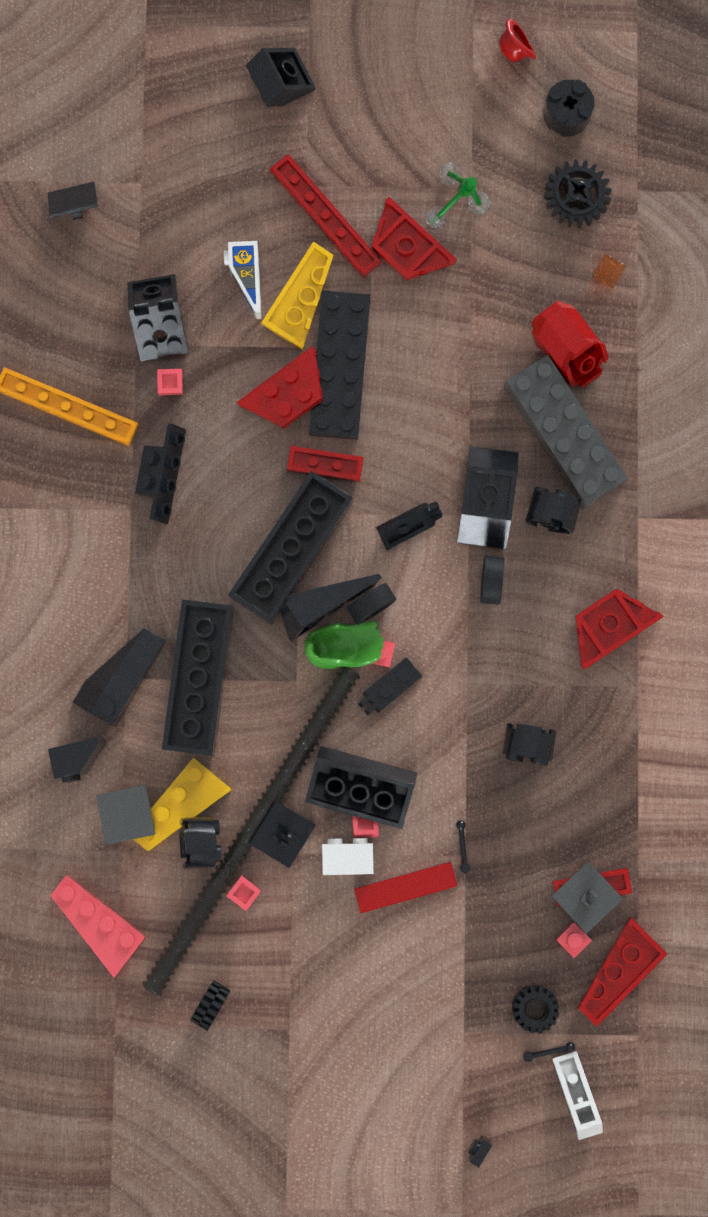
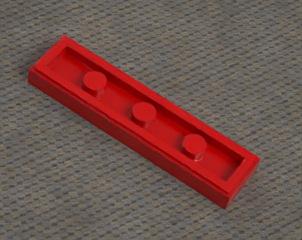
(405, 887)

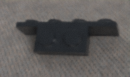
(160, 471)

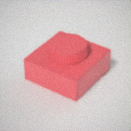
(170, 381)
(386, 655)
(364, 828)
(244, 893)
(573, 939)

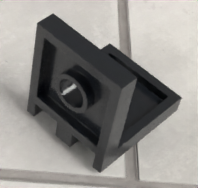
(155, 307)

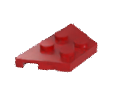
(407, 244)
(287, 392)
(610, 625)

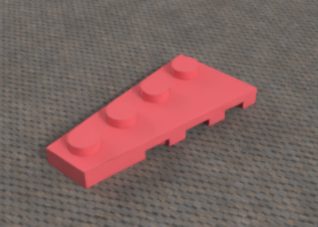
(101, 927)

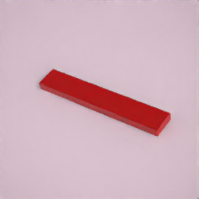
(325, 216)

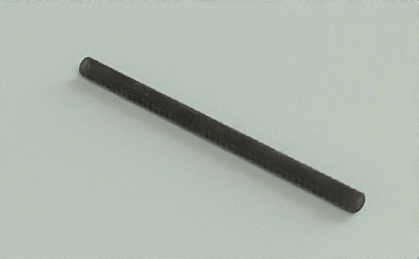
(237, 852)

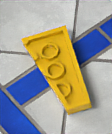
(296, 304)
(185, 798)

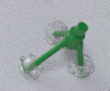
(477, 201)

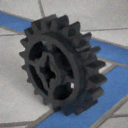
(568, 179)

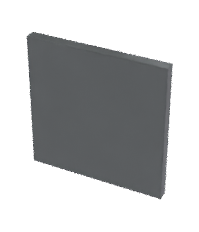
(125, 814)
(587, 897)

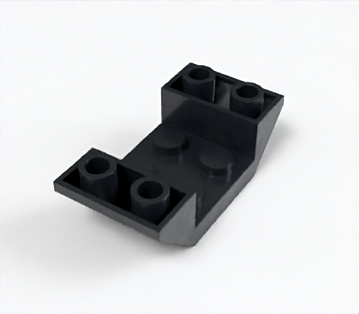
(488, 497)

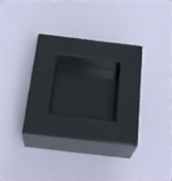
(479, 1150)

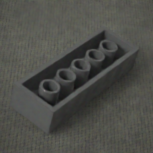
(565, 431)

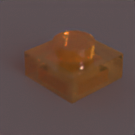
(608, 271)

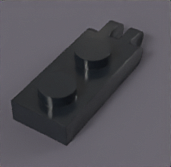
(408, 524)
(390, 686)

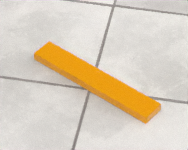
(67, 407)

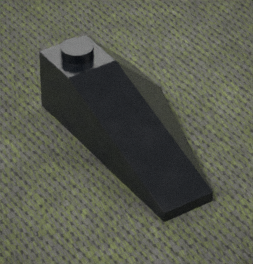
(307, 609)
(117, 681)

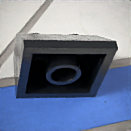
(279, 76)
(75, 759)

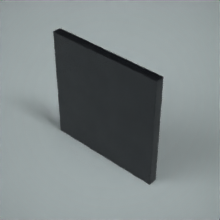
(72, 200)
(282, 834)

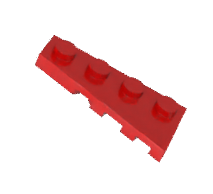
(624, 968)

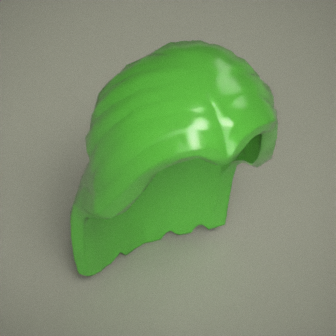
(344, 645)

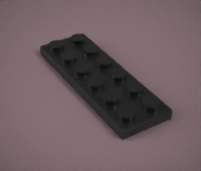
(340, 364)

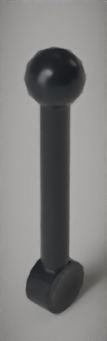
(464, 867)
(528, 1056)

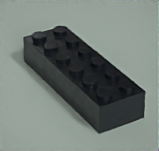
(291, 547)
(198, 678)

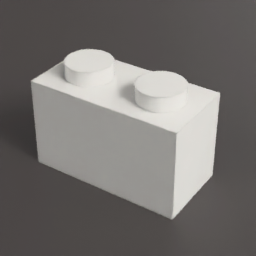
(347, 858)

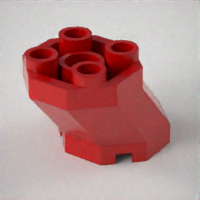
(569, 343)

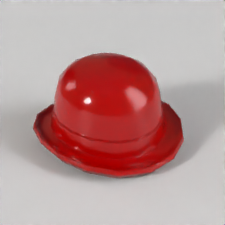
(515, 43)

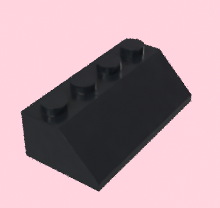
(361, 787)

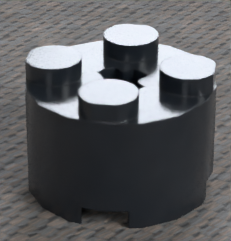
(564, 95)
(553, 510)
(530, 743)
(199, 842)

